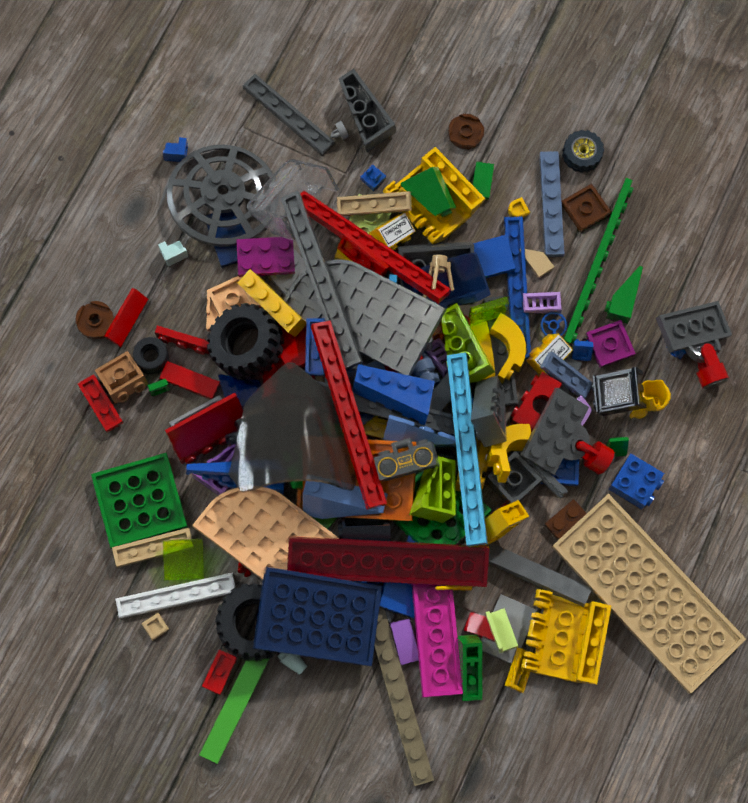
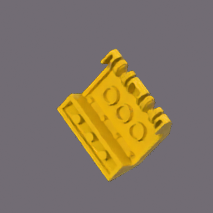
(464, 194)
(566, 638)

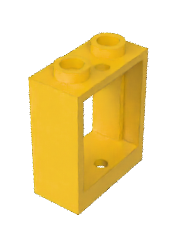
(504, 520)

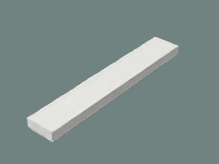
(175, 595)

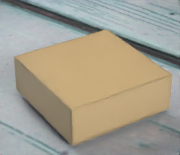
(155, 626)

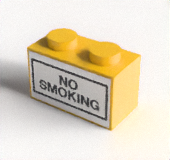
(394, 230)
(551, 343)

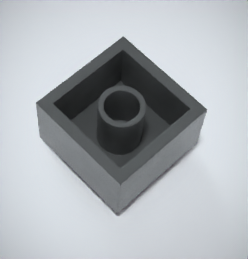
(519, 483)

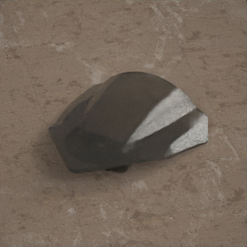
(291, 435)

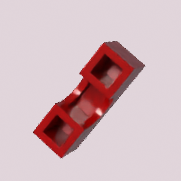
(542, 389)

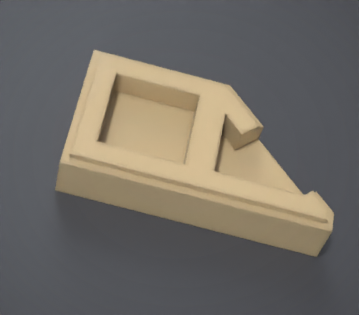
(538, 262)

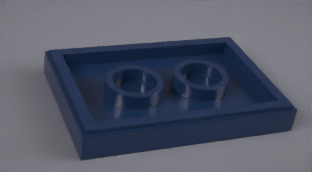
(227, 255)

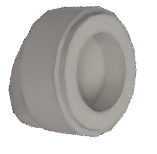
(340, 131)

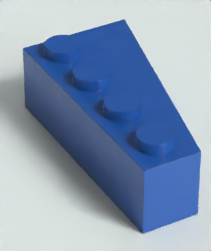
(395, 391)

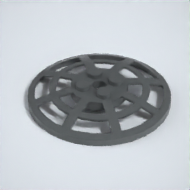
(212, 199)

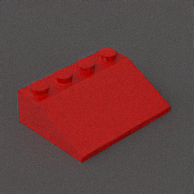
(205, 429)

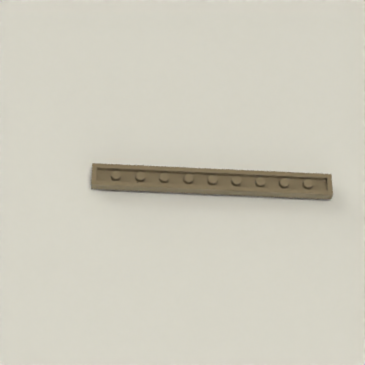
(401, 702)

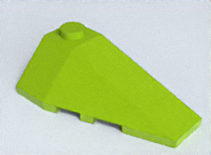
(461, 339)

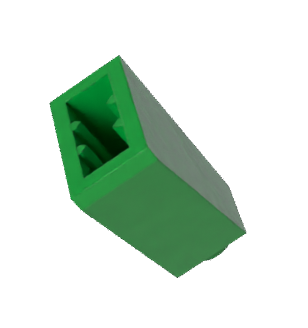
(431, 191)

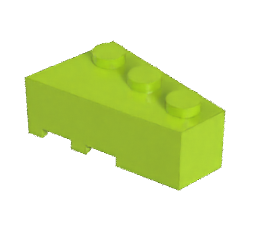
(436, 493)

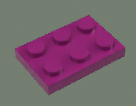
(265, 256)

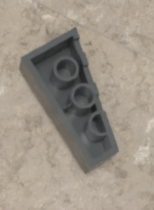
(368, 114)
(489, 412)

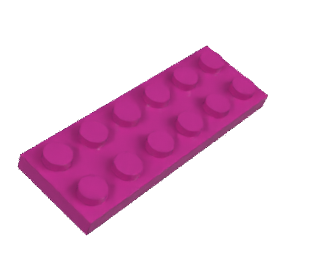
(437, 641)

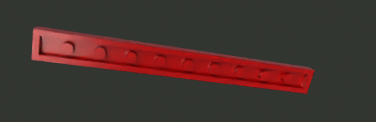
(398, 264)
(348, 415)

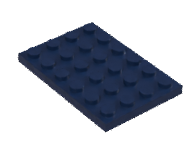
(317, 617)

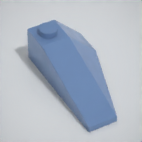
(401, 429)

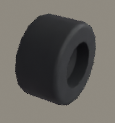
(148, 344)

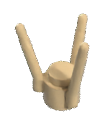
(438, 265)

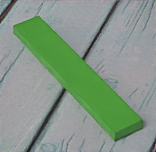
(233, 710)

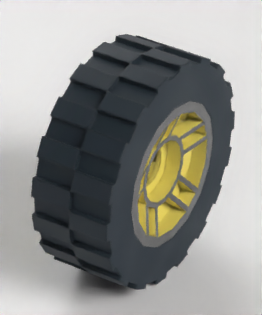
(581, 141)

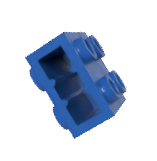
(637, 482)

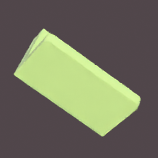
(501, 630)

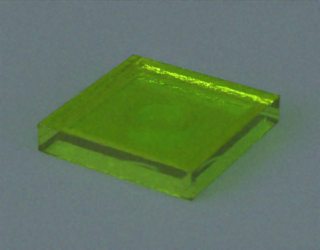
(488, 310)
(183, 559)

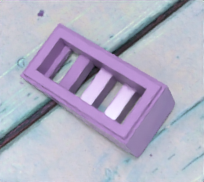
(542, 296)
(442, 368)

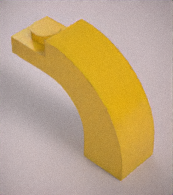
(513, 338)
(497, 455)

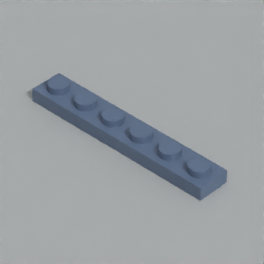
(551, 204)

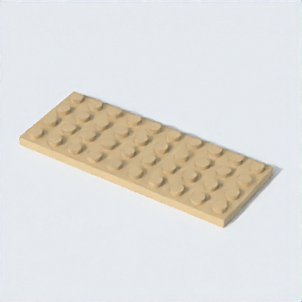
(649, 593)

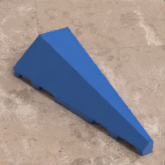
(220, 472)

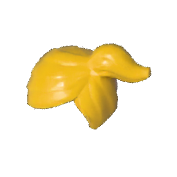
(655, 396)

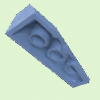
(329, 501)

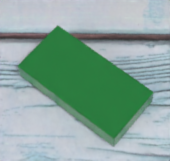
(483, 178)

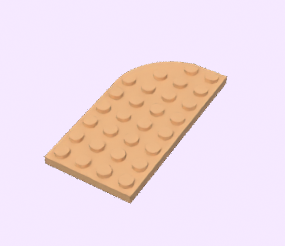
(257, 527)

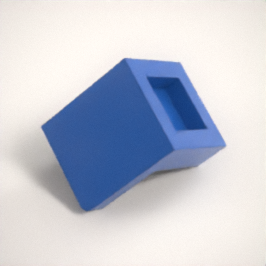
(176, 151)

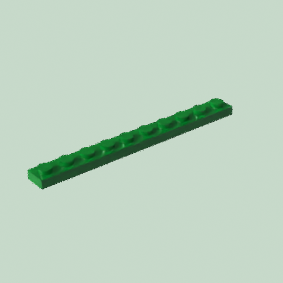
(601, 255)

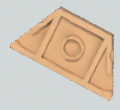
(223, 297)

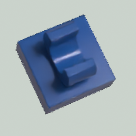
(372, 177)
(582, 350)

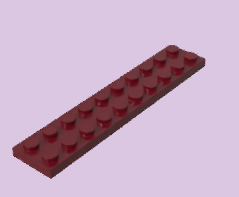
(390, 561)

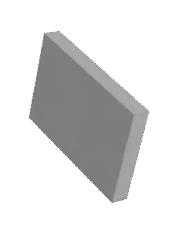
(519, 618)

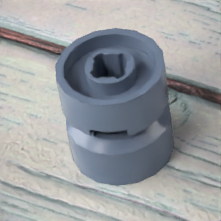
(425, 370)

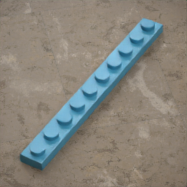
(466, 450)

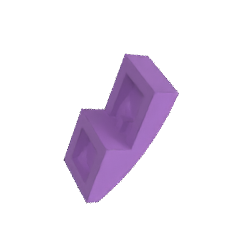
(404, 641)

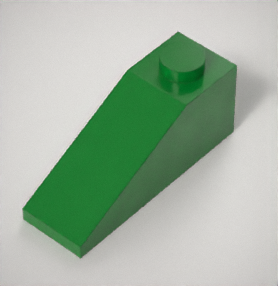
(623, 300)
(471, 666)

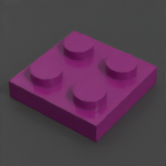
(610, 344)

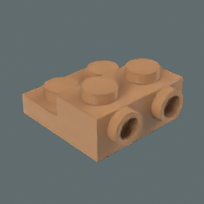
(121, 377)

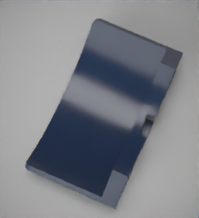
(467, 279)

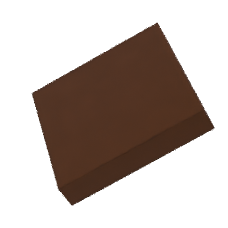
(586, 208)

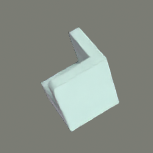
(173, 252)

